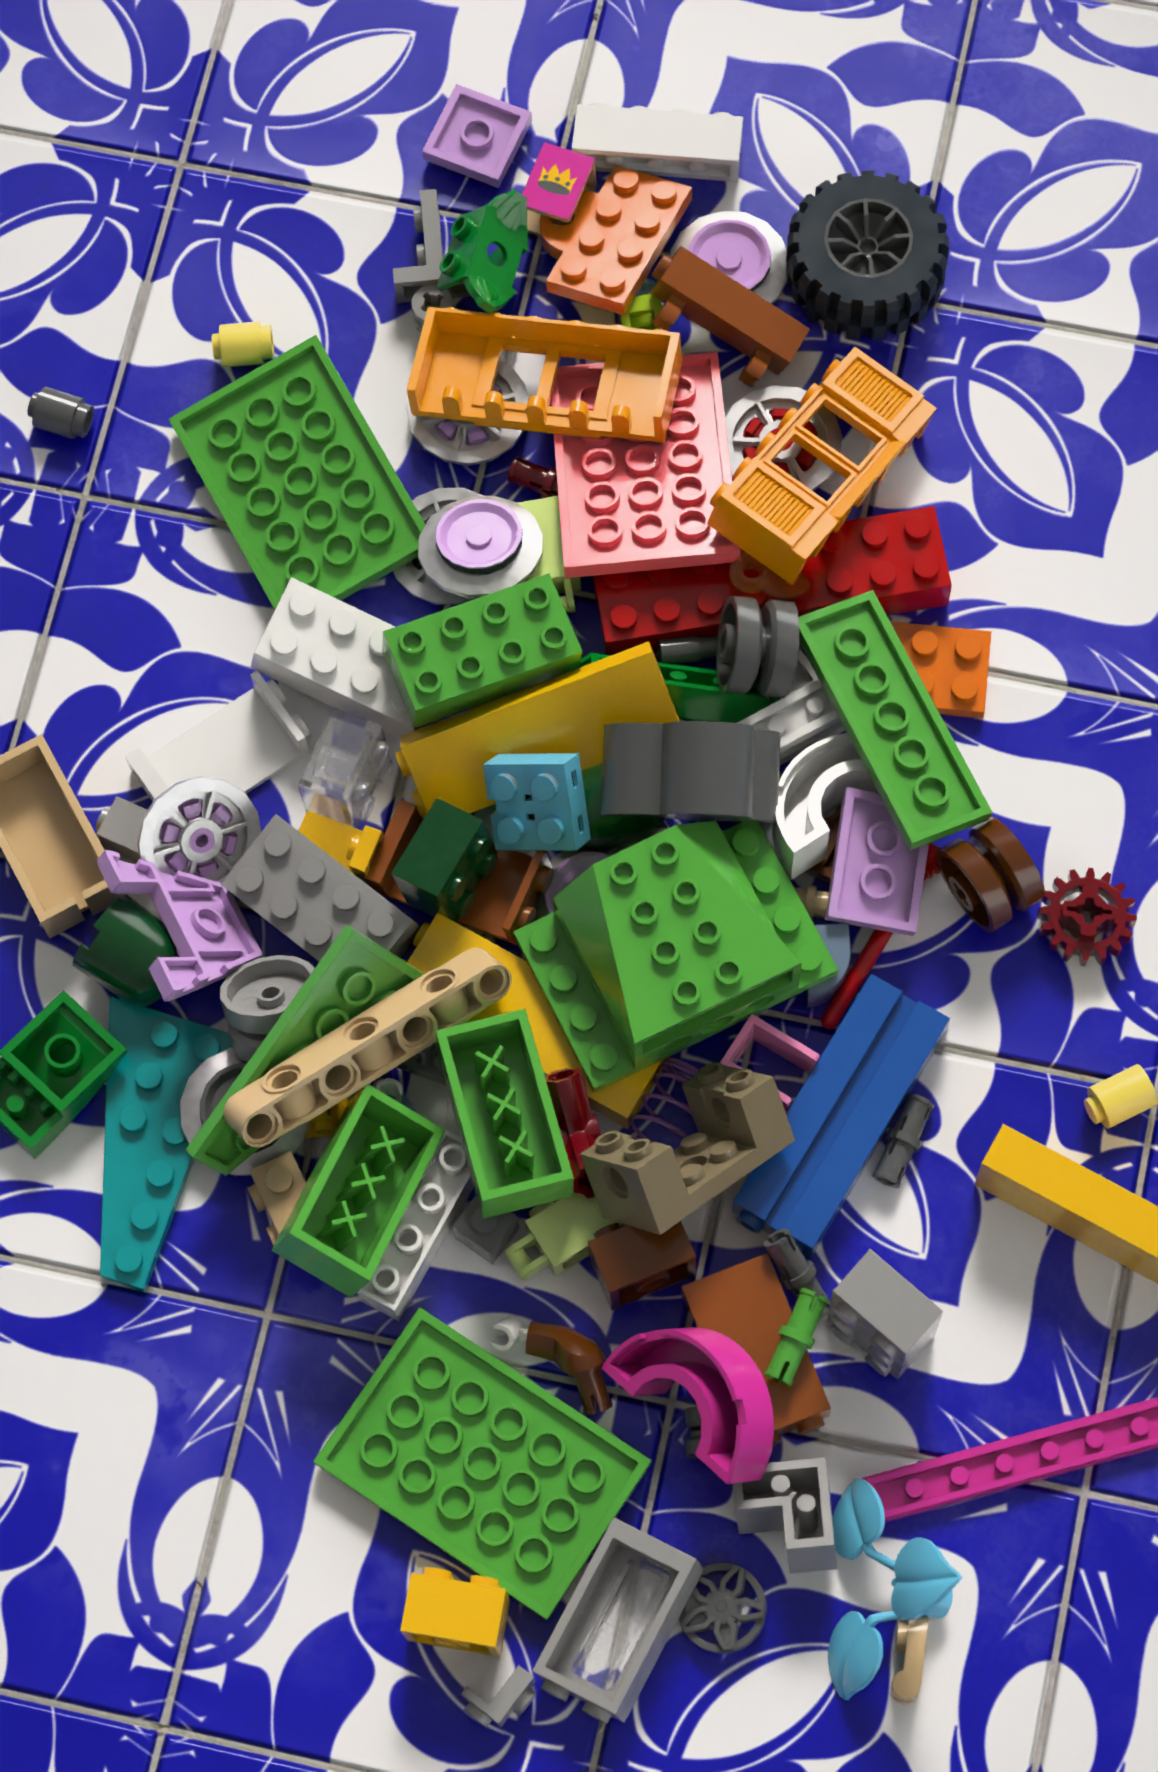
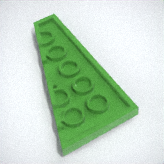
(342, 985)

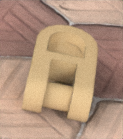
(912, 1642)

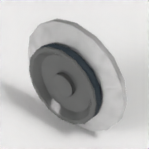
(205, 1091)

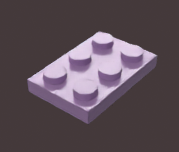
(873, 872)

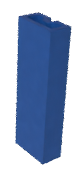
(842, 1114)

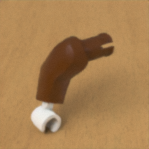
(566, 1347)

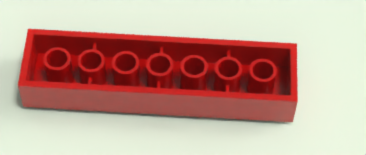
(886, 553)

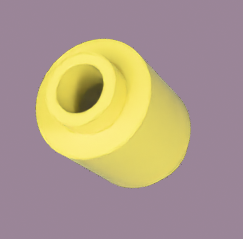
(243, 344)

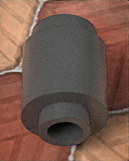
(60, 413)

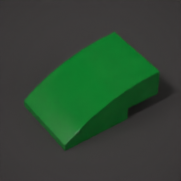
(53, 1072)

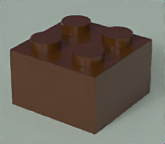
(639, 1262)

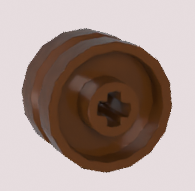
(990, 874)

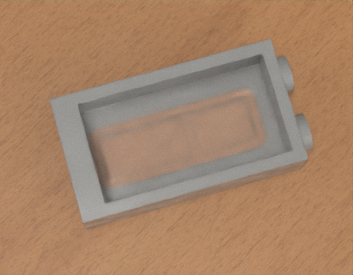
(617, 1622)

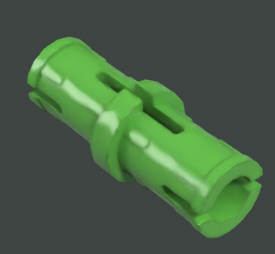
(796, 1337)

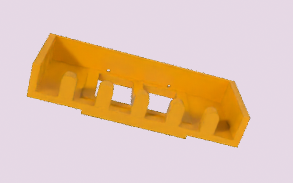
(463, 352)
(778, 515)

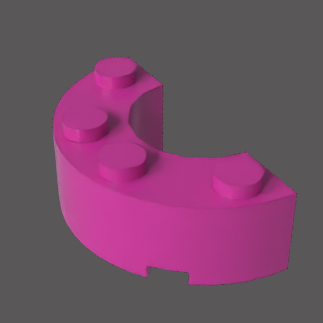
(723, 1383)

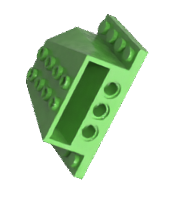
(671, 946)

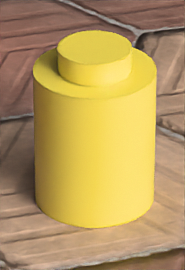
(1120, 1097)

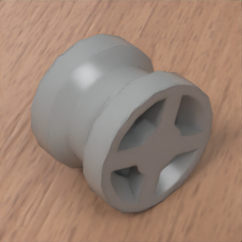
(427, 296)

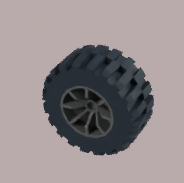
(867, 254)

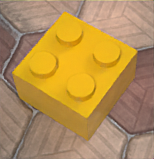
(456, 1612)

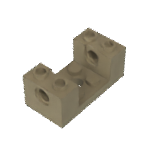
(657, 1187)

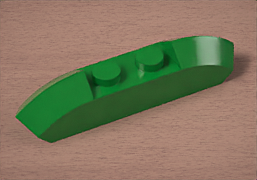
(698, 695)

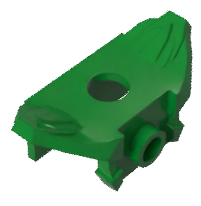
(467, 261)

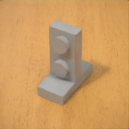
(430, 254)

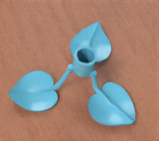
(920, 1587)

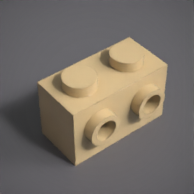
(277, 1190)

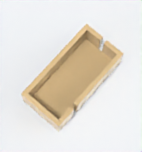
(49, 839)

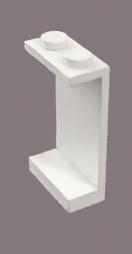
(238, 744)

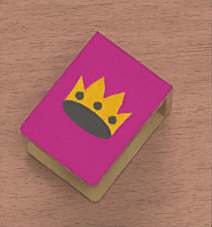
(557, 185)

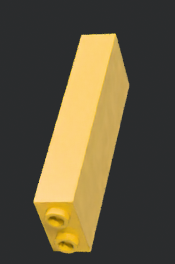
(545, 718)
(446, 939)
(1072, 1200)

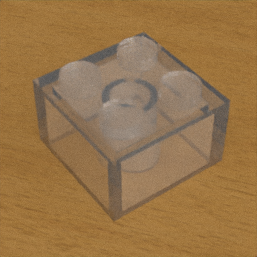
(345, 769)

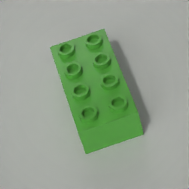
(481, 650)
(504, 1113)
(358, 1191)

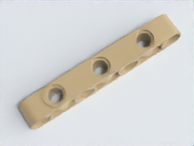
(366, 1047)

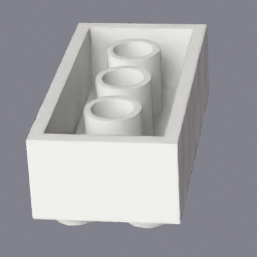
(332, 656)

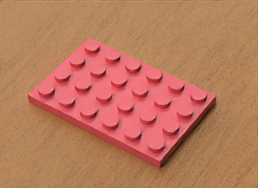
(642, 500)

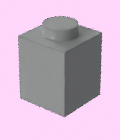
(120, 827)

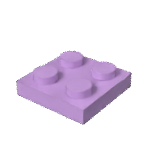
(477, 135)

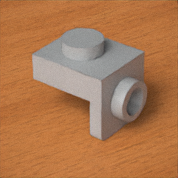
(512, 1697)

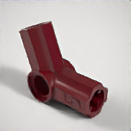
(575, 1120)

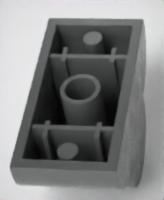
(691, 771)

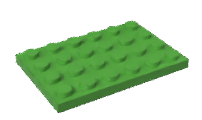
(301, 477)
(483, 1463)

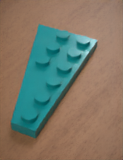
(144, 1136)

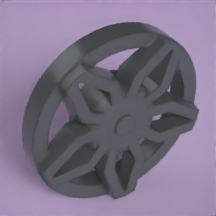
(724, 1610)

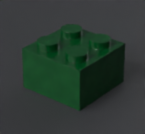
(445, 862)

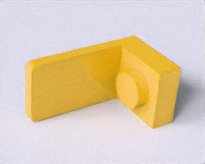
(342, 842)

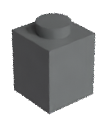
(485, 1236)

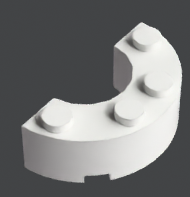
(806, 792)

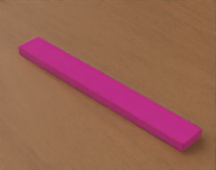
(1017, 1460)

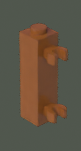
(727, 311)

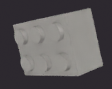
(883, 1315)

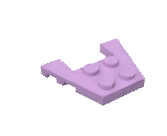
(199, 917)

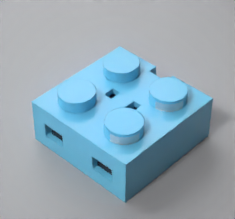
(537, 801)

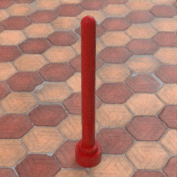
(866, 960)

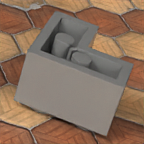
(796, 1500)

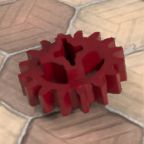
(1104, 916)

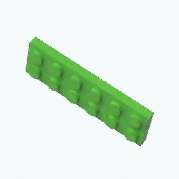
(892, 720)

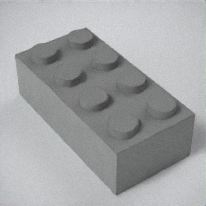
(313, 894)

